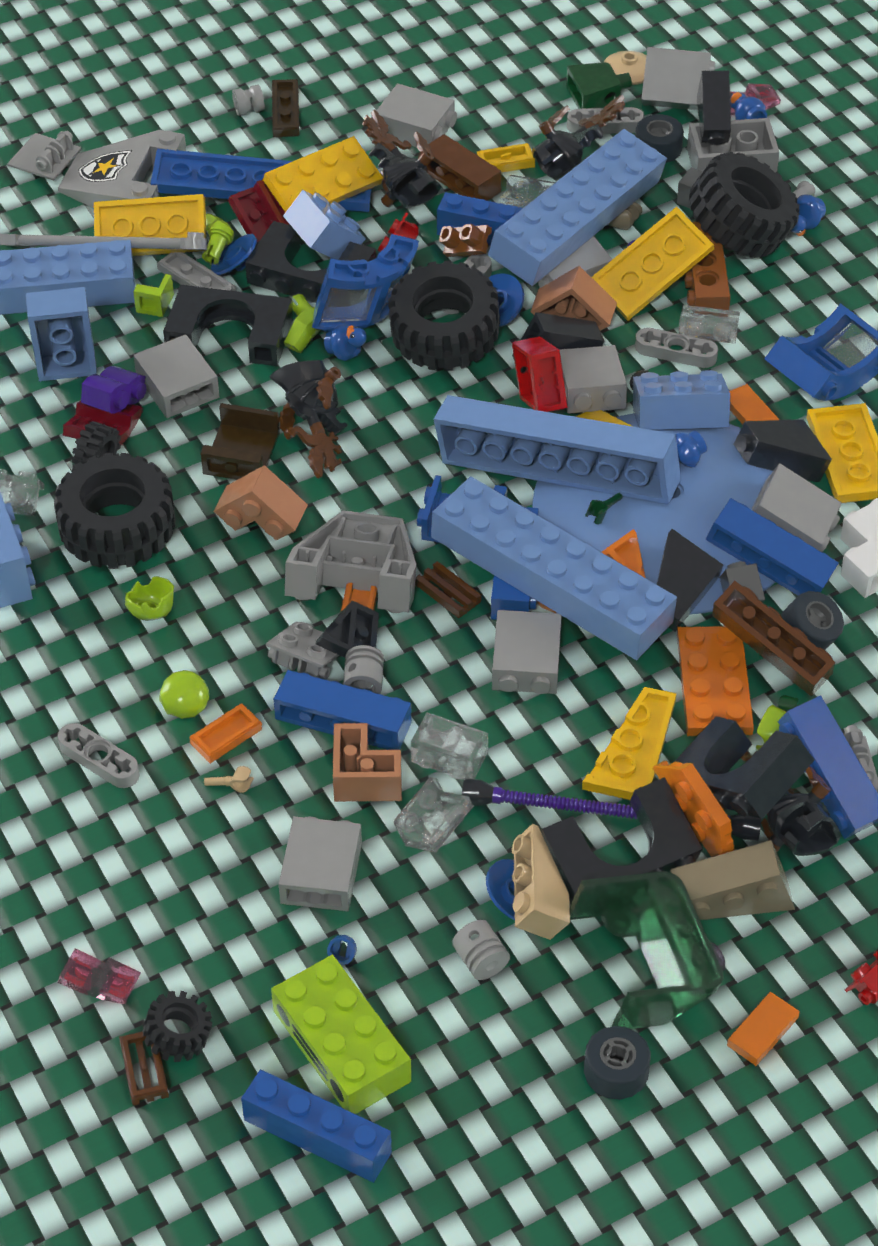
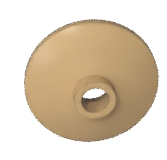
(628, 62)

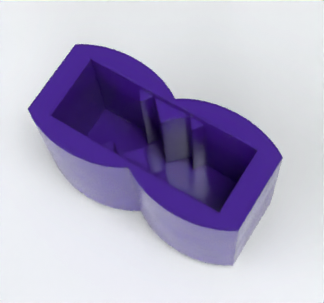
(113, 389)

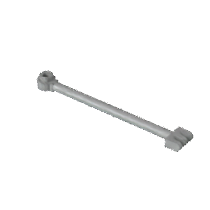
(194, 241)

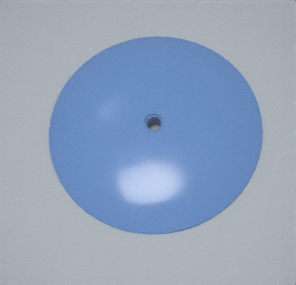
(690, 512)

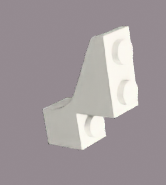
(861, 560)

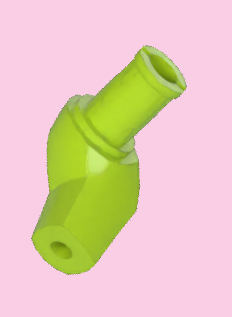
(220, 236)
(301, 330)

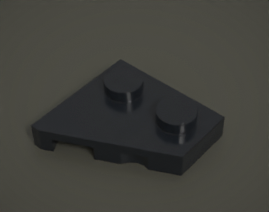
(351, 628)

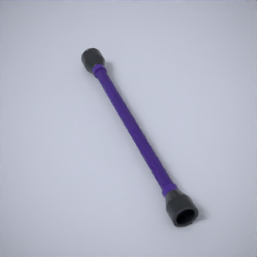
(484, 793)

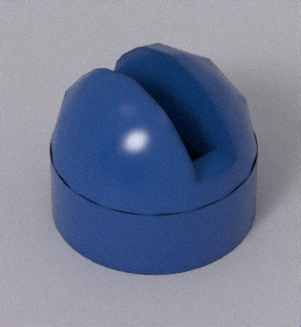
(335, 946)

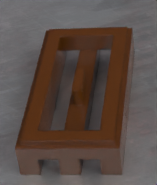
(452, 587)
(148, 1092)

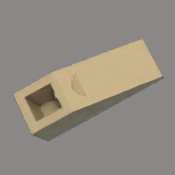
(539, 890)

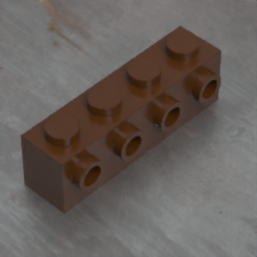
(773, 638)

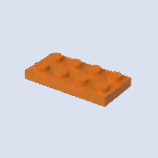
(713, 678)

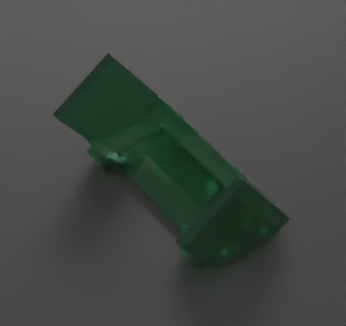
(669, 934)

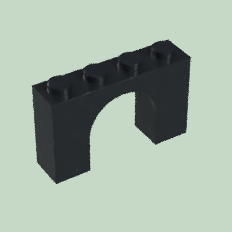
(271, 259)
(200, 307)
(759, 781)
(666, 827)

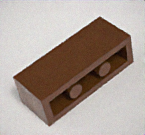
(463, 170)

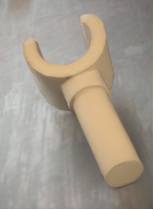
(239, 781)

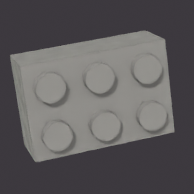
(747, 136)

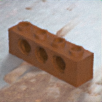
(708, 279)

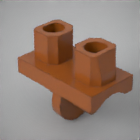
(465, 240)

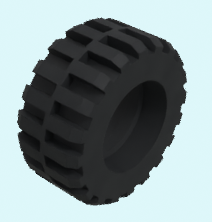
(743, 204)
(439, 288)
(119, 538)

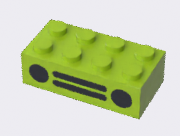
(341, 1035)

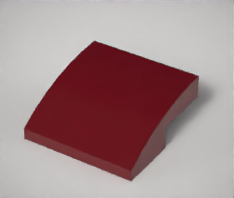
(257, 209)
(123, 421)

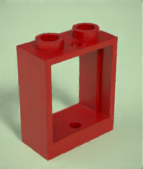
(543, 380)

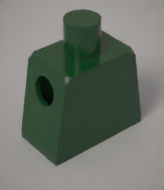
(595, 84)

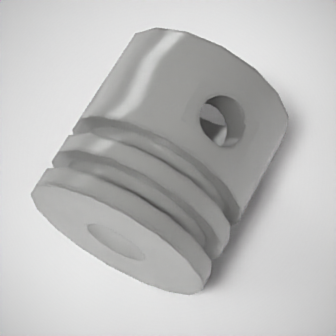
(364, 668)
(483, 955)

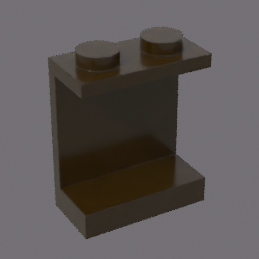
(242, 442)

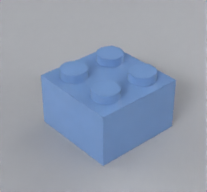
(323, 224)

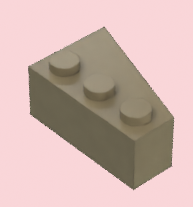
(737, 883)

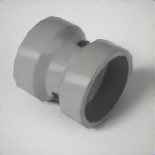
(248, 100)

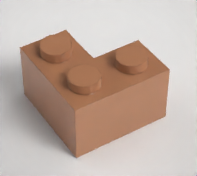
(576, 297)
(261, 499)
(362, 772)

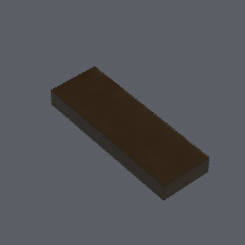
(285, 108)

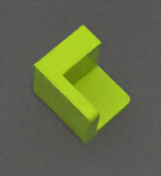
(153, 299)

